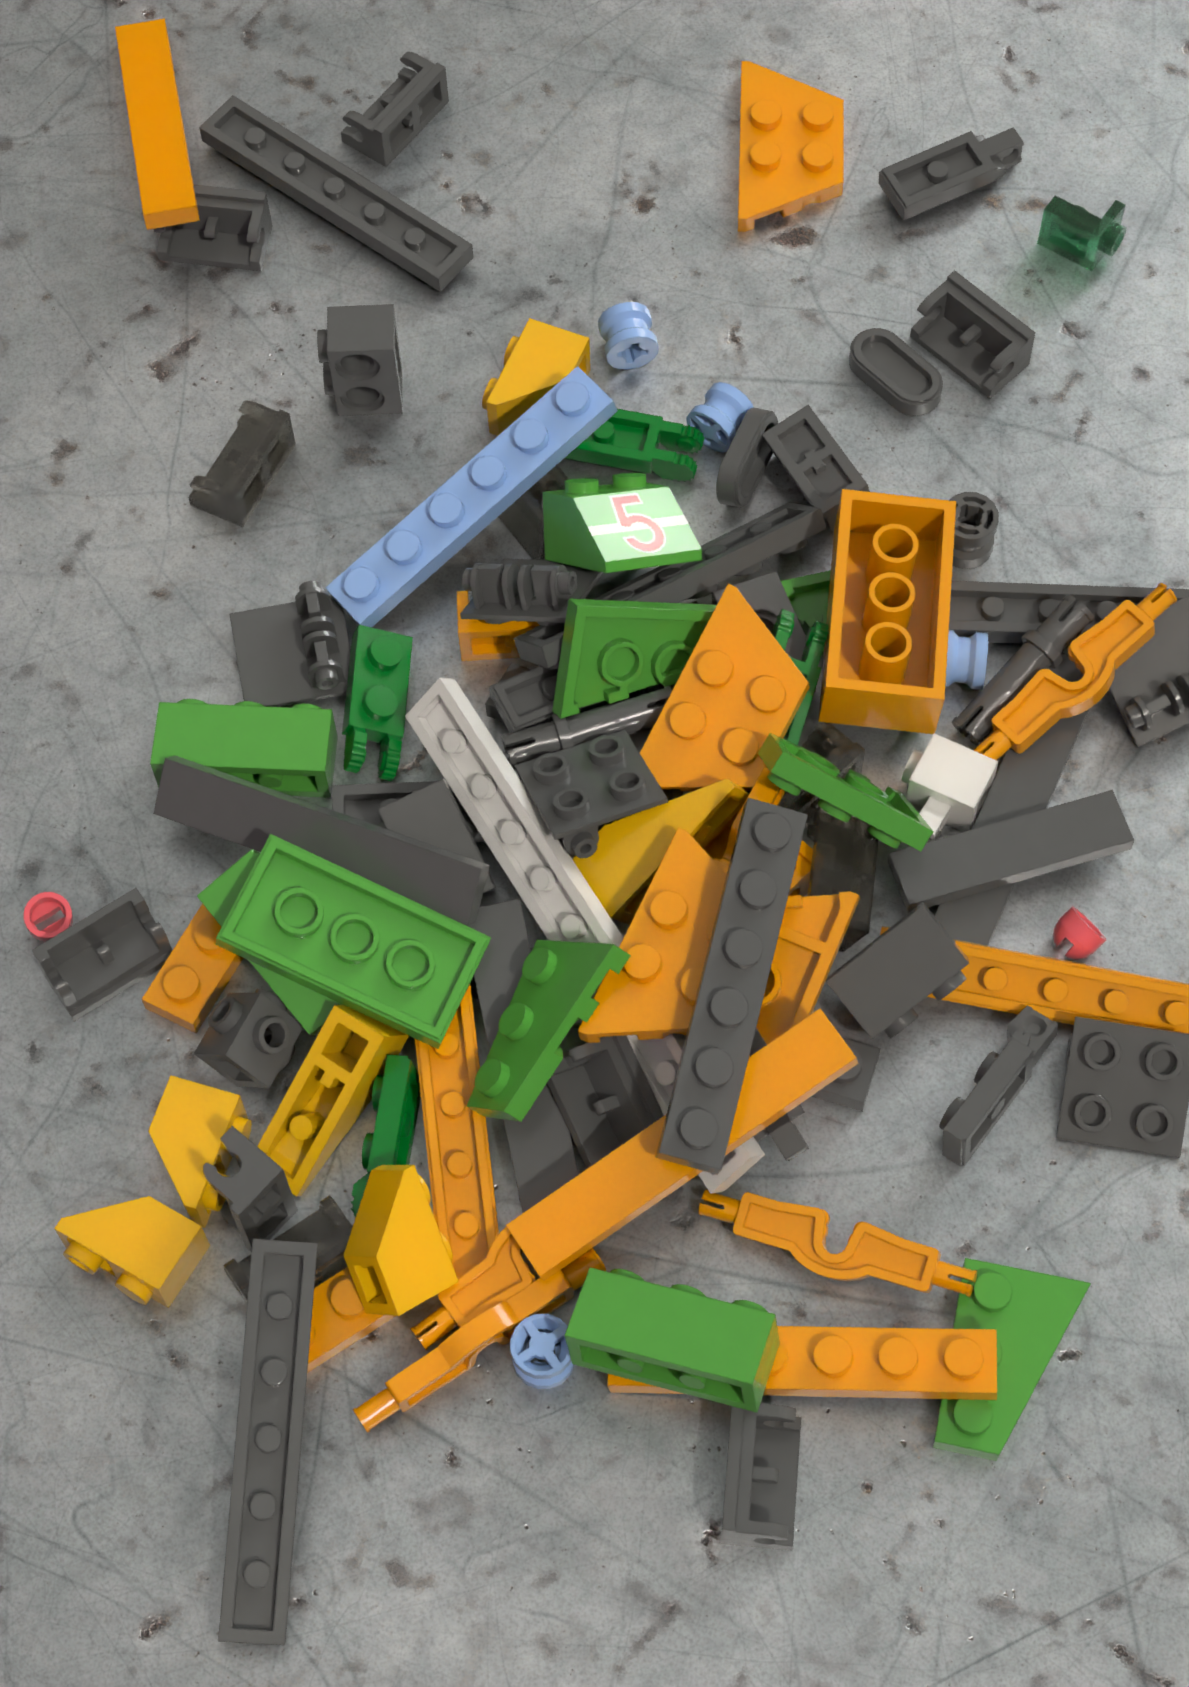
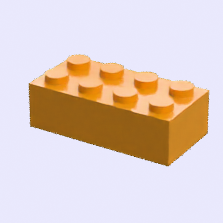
(888, 612)

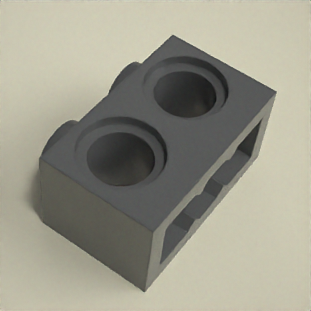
(362, 360)

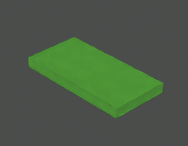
(353, 941)

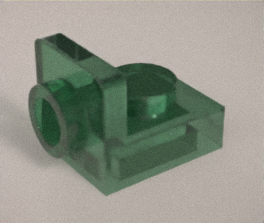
(1079, 234)

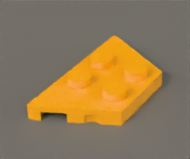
(787, 145)
(725, 703)
(666, 947)
(802, 958)

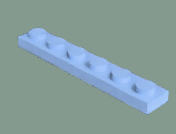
(472, 498)

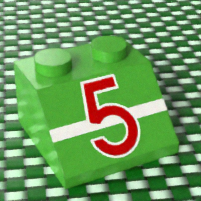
(616, 525)

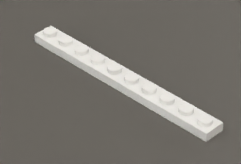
(540, 868)

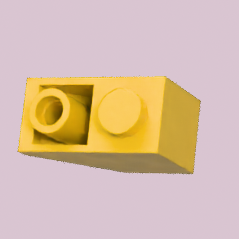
(532, 369)
(188, 1136)
(139, 1244)
(396, 1244)

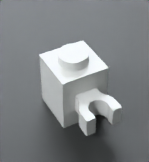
(948, 784)

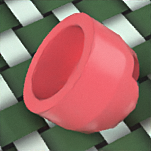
(42, 908)
(1080, 932)

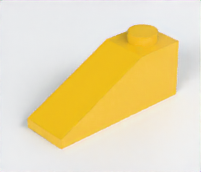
(635, 845)
(328, 1093)

